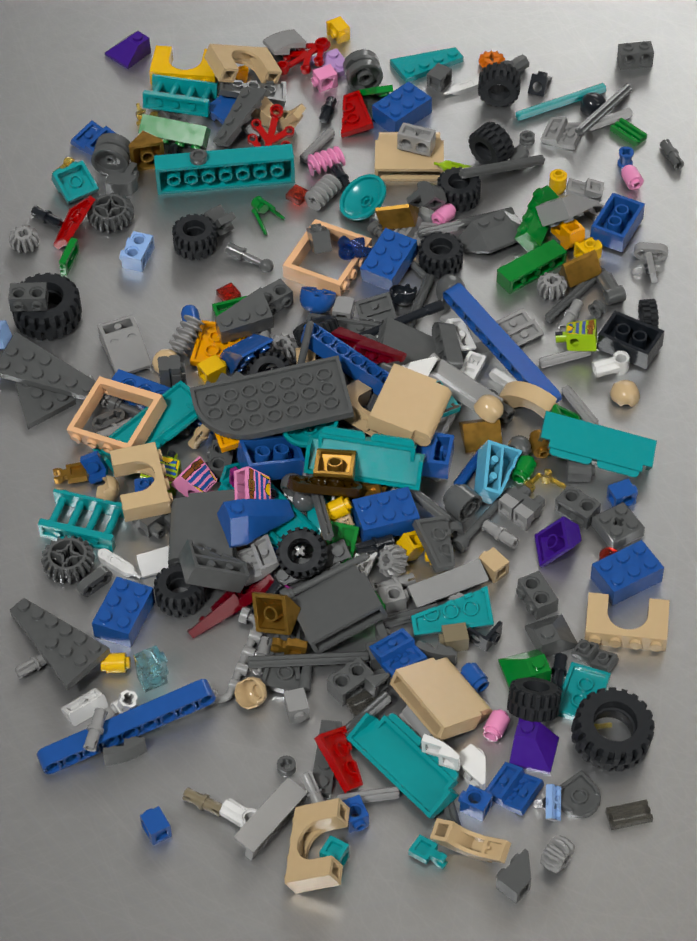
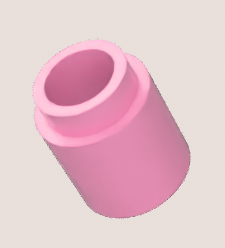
(632, 177)
(444, 214)
(496, 725)

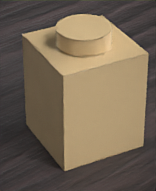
(495, 564)

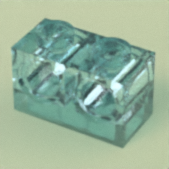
(151, 668)

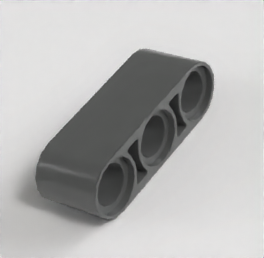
(447, 343)

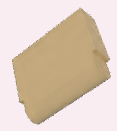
(401, 165)
(409, 406)
(440, 697)

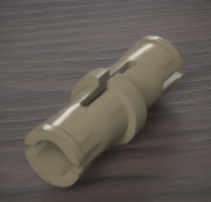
(203, 802)

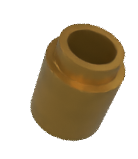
(539, 448)

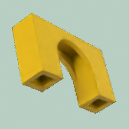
(163, 61)

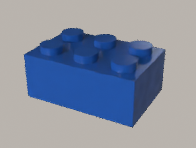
(404, 105)
(617, 222)
(389, 259)
(271, 456)
(385, 514)
(627, 572)
(123, 612)

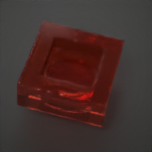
(296, 194)
(228, 292)

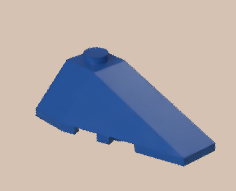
(250, 518)

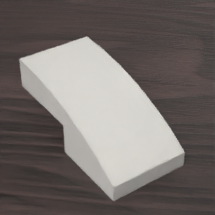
(445, 754)

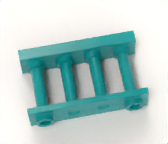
(179, 103)
(53, 529)

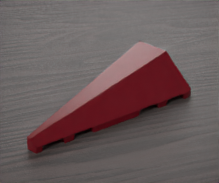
(369, 348)
(229, 604)

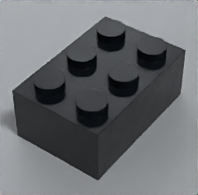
(632, 336)

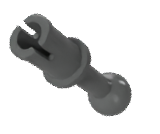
(265, 265)

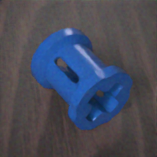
(626, 155)

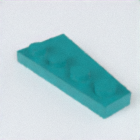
(418, 65)
(471, 608)

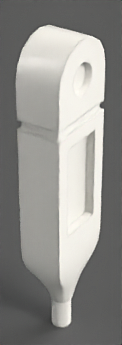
(464, 87)
(500, 377)
(117, 563)

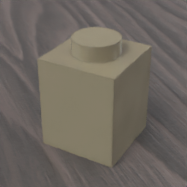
(454, 636)

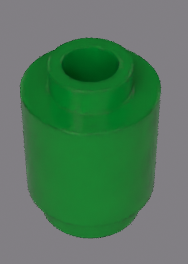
(523, 469)

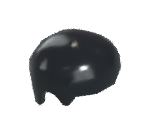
(591, 102)
(403, 295)

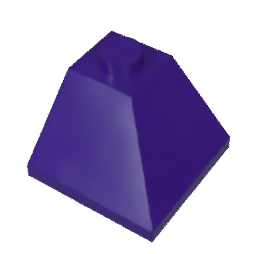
(130, 50)
(556, 540)
(534, 747)

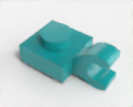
(426, 850)

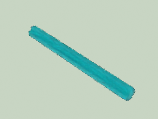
(558, 102)

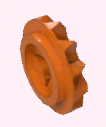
(485, 58)

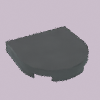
(580, 796)

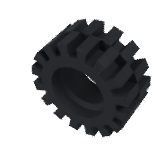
(648, 312)

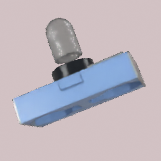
(551, 802)

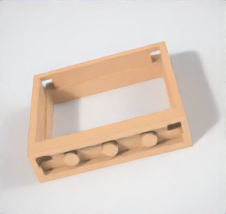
(312, 279)
(120, 390)

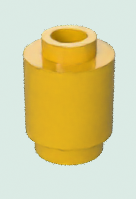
(558, 181)
(339, 508)
(116, 663)

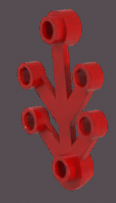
(319, 47)
(271, 137)

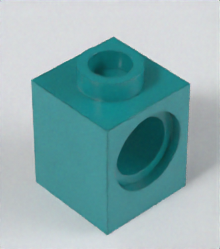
(337, 849)

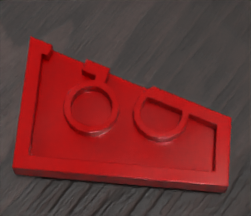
(355, 115)
(72, 221)
(338, 756)

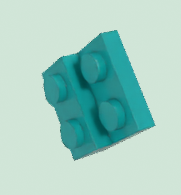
(74, 182)

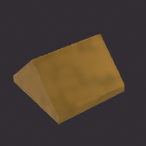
(144, 149)
(397, 216)
(581, 268)
(477, 432)
(335, 464)
(274, 613)

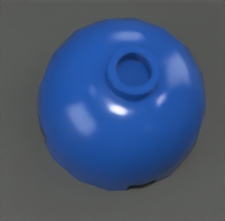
(317, 300)

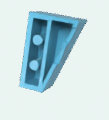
(493, 469)

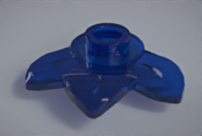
(352, 248)

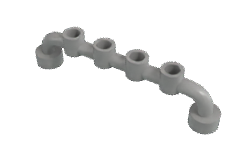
(241, 667)

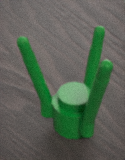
(261, 206)

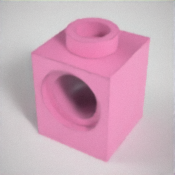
(324, 78)

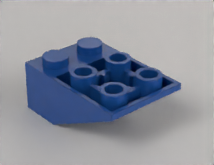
(241, 354)
(437, 456)

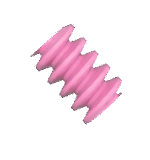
(325, 159)

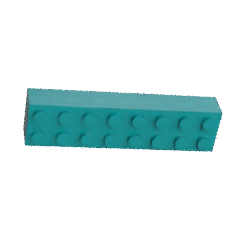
(225, 169)

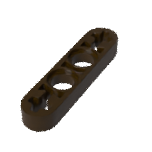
(324, 486)

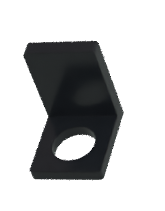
(539, 77)
(488, 640)

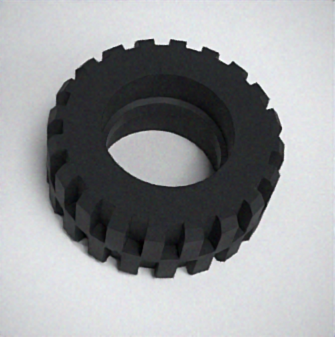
(55, 321)
(615, 705)

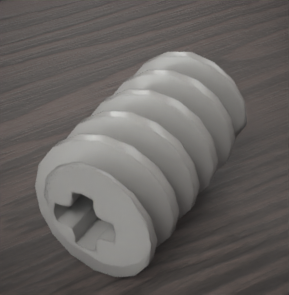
(322, 192)
(185, 334)

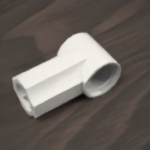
(617, 364)
(125, 702)
(236, 812)

